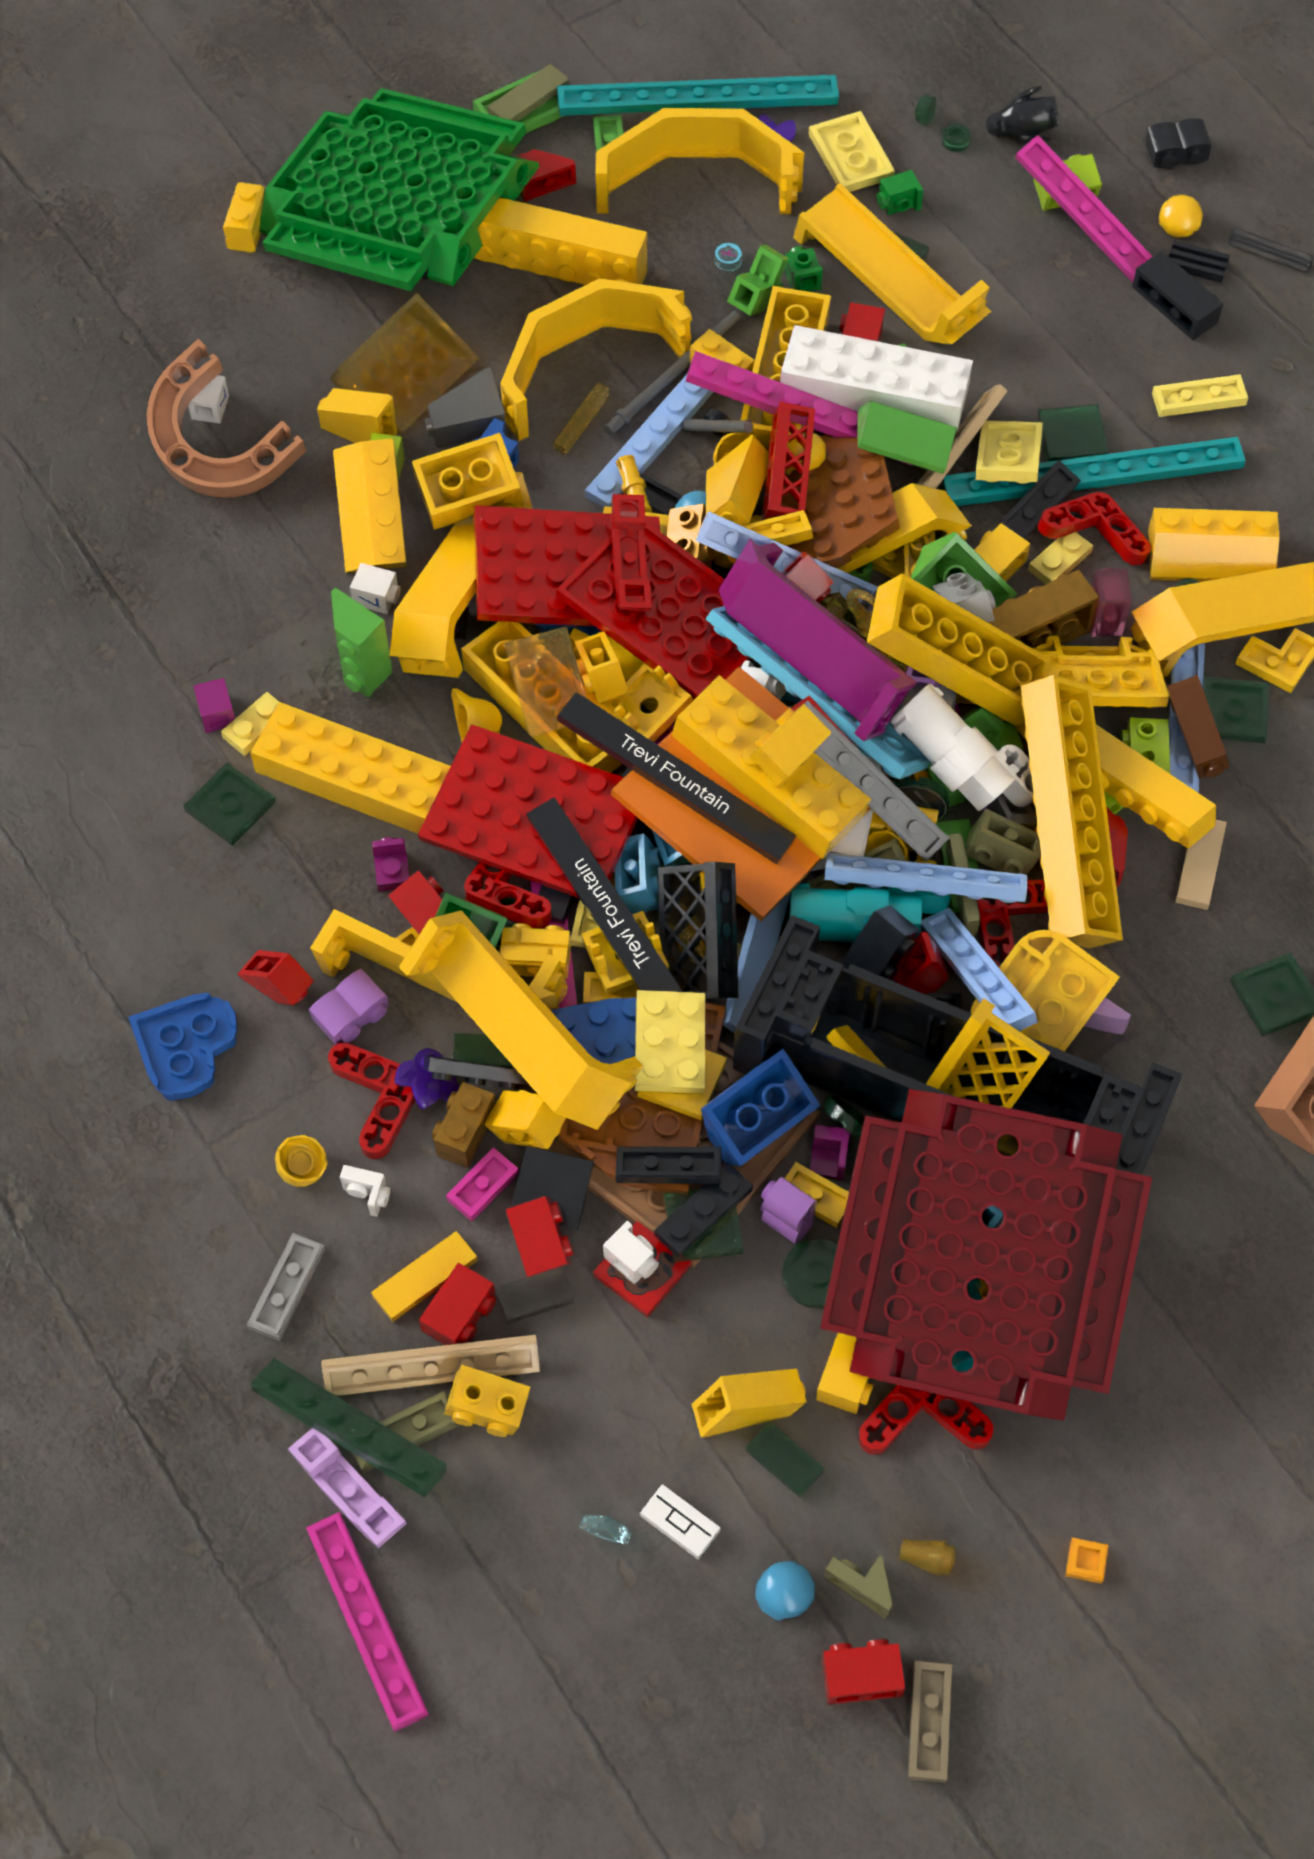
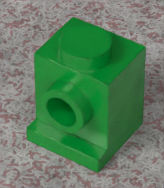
(900, 193)
(803, 264)

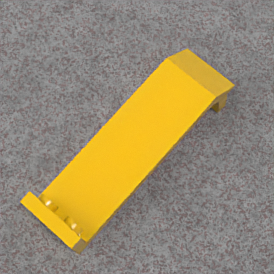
(892, 268)
(918, 512)
(432, 606)
(1223, 610)
(347, 934)
(519, 1021)

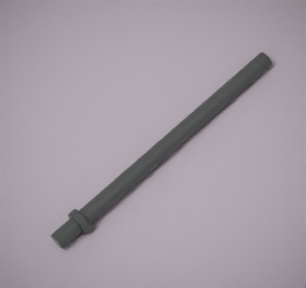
(623, 417)

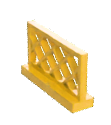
(968, 1043)

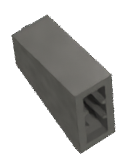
(465, 410)

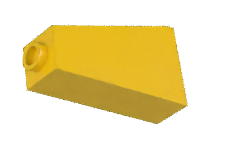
(737, 481)

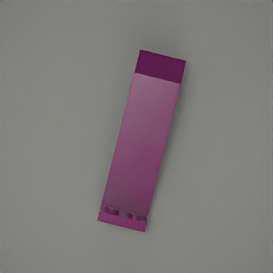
(813, 640)

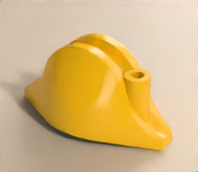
(476, 712)

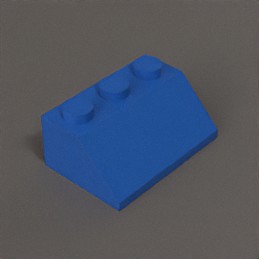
(758, 1109)

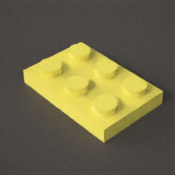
(851, 151)
(1009, 451)
(670, 1041)

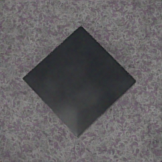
(557, 1177)

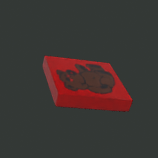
(647, 1292)

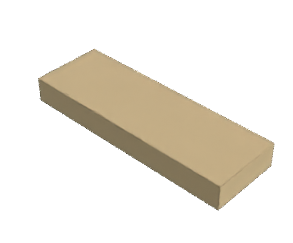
(1200, 869)

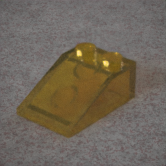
(544, 677)

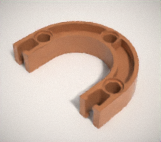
(201, 473)

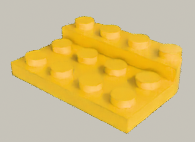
(1116, 674)
(1058, 984)

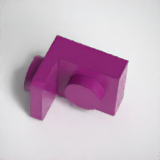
(390, 863)

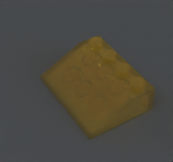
(408, 358)

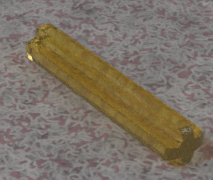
(581, 418)

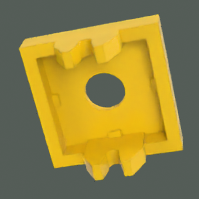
(645, 685)
(609, 969)

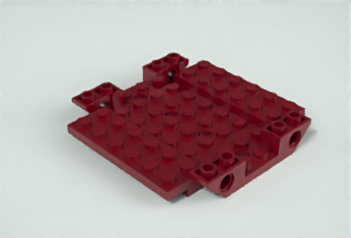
(1051, 1268)

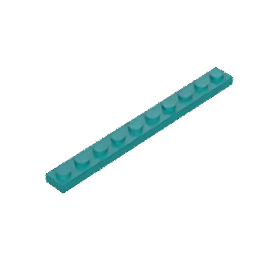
(697, 94)
(1109, 470)

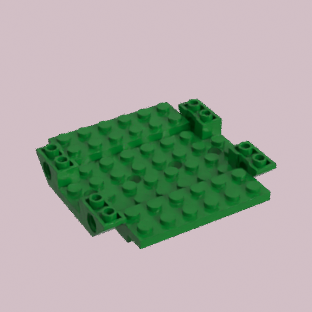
(355, 199)

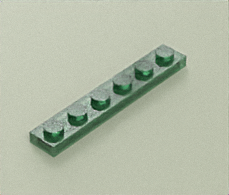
(349, 1427)

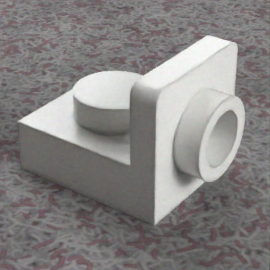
(364, 1182)

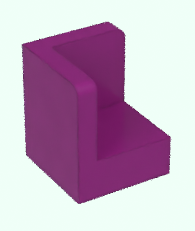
(214, 704)
(829, 1152)

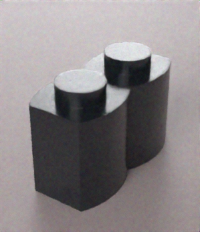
(1178, 143)

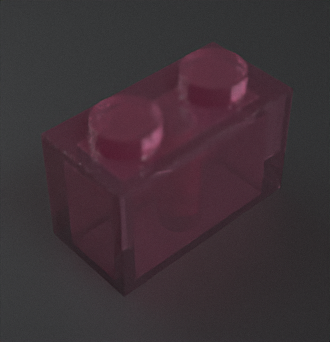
(1113, 602)

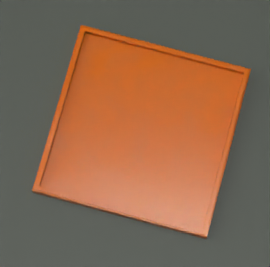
(758, 880)

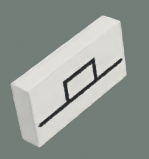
(680, 1521)

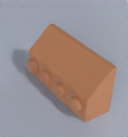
(1289, 1096)

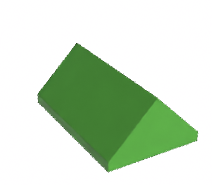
(904, 436)
(953, 556)

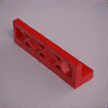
(777, 460)

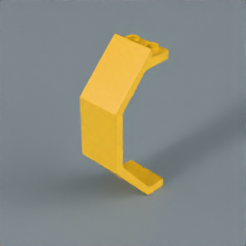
(700, 135)
(581, 313)

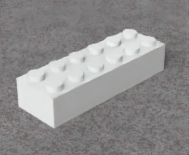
(864, 370)

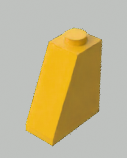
(357, 414)
(748, 1400)

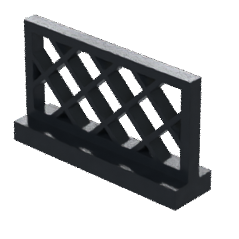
(718, 930)

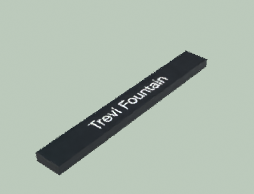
(676, 778)
(601, 898)

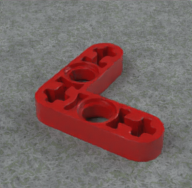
(1099, 511)
(497, 889)
(1000, 913)
(383, 1085)
(915, 1402)

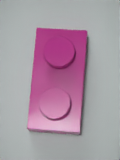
(482, 1184)

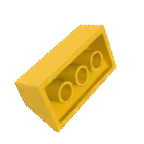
(370, 505)
(1211, 543)

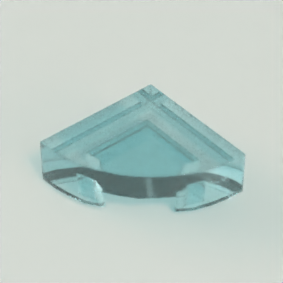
(605, 1528)

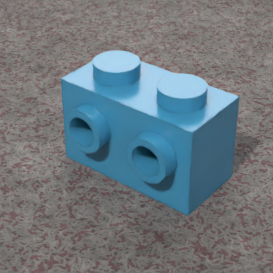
(638, 874)

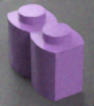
(349, 1007)
(788, 1209)

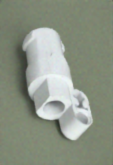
(963, 754)

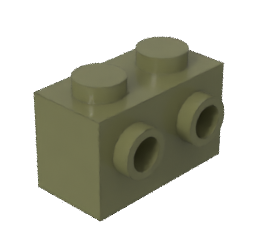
(1003, 844)

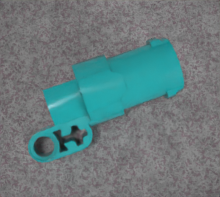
(846, 912)

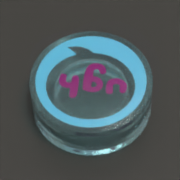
(728, 256)

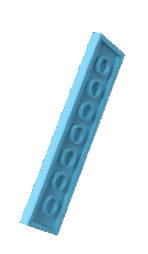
(893, 751)

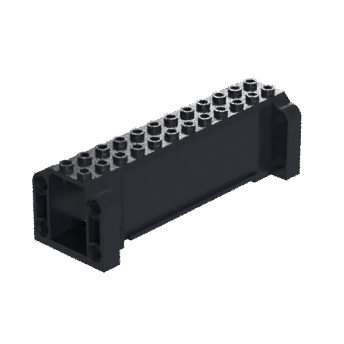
(910, 1033)

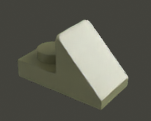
(868, 1590)

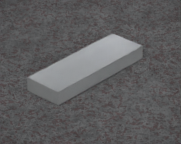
(286, 1287)

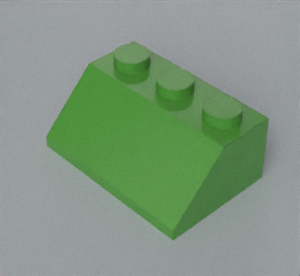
(361, 644)

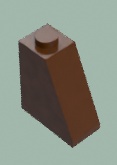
(1198, 727)

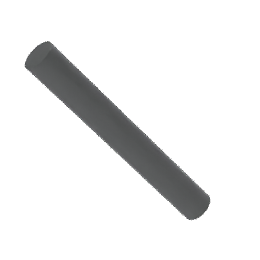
(703, 425)

